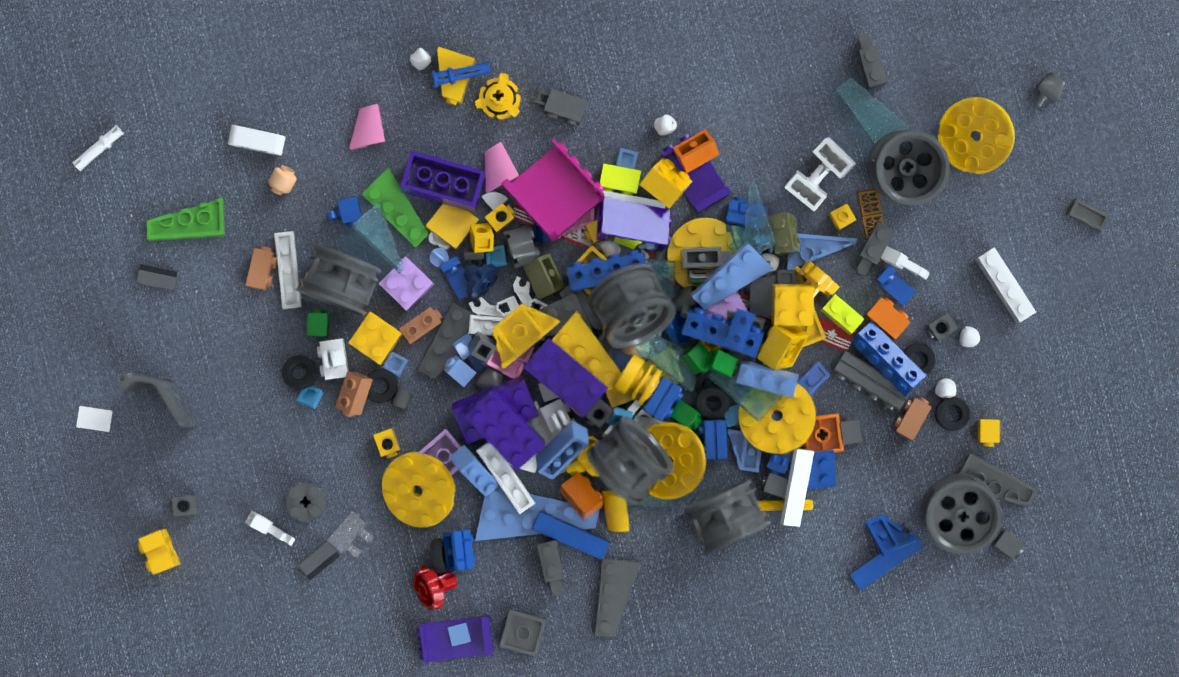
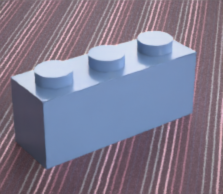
(767, 379)
(562, 450)
(474, 471)

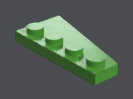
(396, 207)
(196, 222)

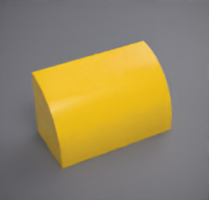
(615, 512)

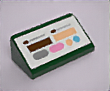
(698, 276)

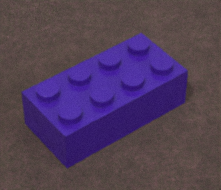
(442, 181)
(566, 377)
(516, 393)
(504, 427)

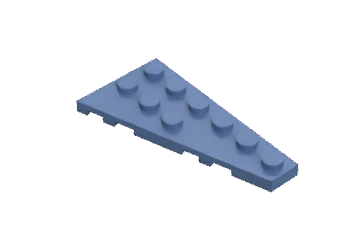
(502, 520)

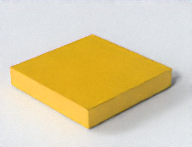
(451, 224)

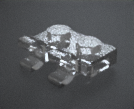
(347, 532)

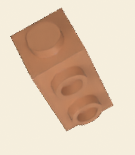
(260, 268)
(421, 325)
(353, 393)
(913, 417)

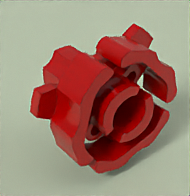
(432, 586)

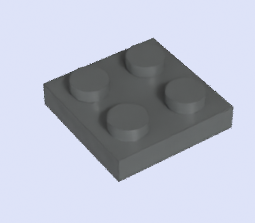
(523, 632)

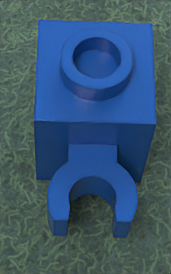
(348, 210)
(779, 463)

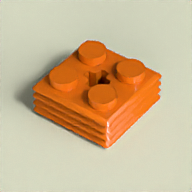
(833, 440)

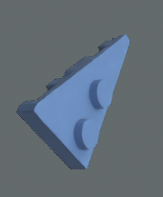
(815, 247)

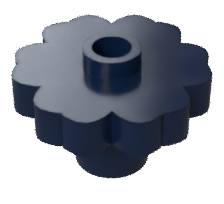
(480, 279)

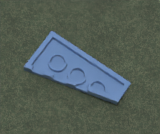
(732, 275)

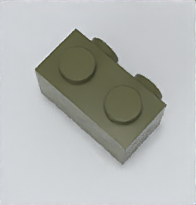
(785, 233)
(543, 278)

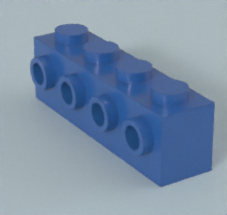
(590, 274)
(715, 330)
(888, 358)

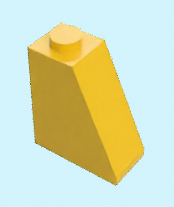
(447, 58)

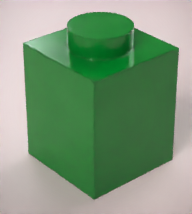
(318, 323)
(695, 358)
(721, 363)
(686, 415)

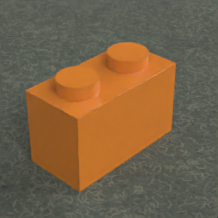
(696, 151)
(888, 318)
(581, 495)

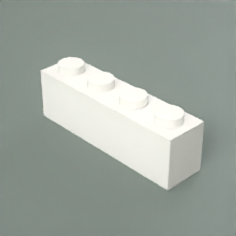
(1005, 285)

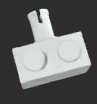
(833, 158)
(807, 188)

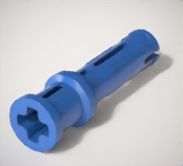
(484, 68)

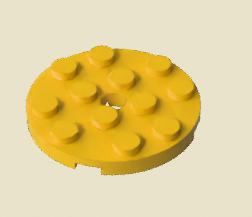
(981, 116)
(697, 234)
(782, 435)
(687, 458)
(436, 485)

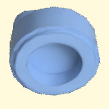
(438, 257)

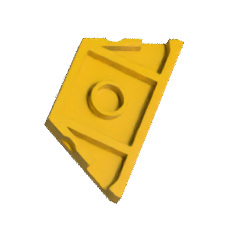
(521, 331)

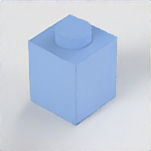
(459, 370)

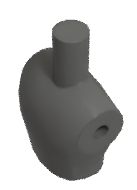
(1051, 88)
(685, 301)
(488, 378)

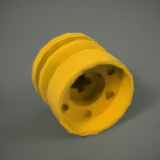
(638, 379)

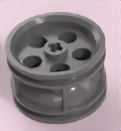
(934, 172)
(339, 280)
(631, 306)
(630, 460)
(956, 486)
(727, 516)

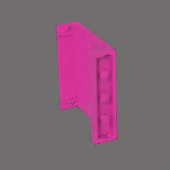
(555, 191)

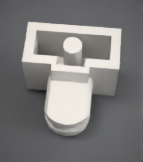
(333, 359)
(556, 416)

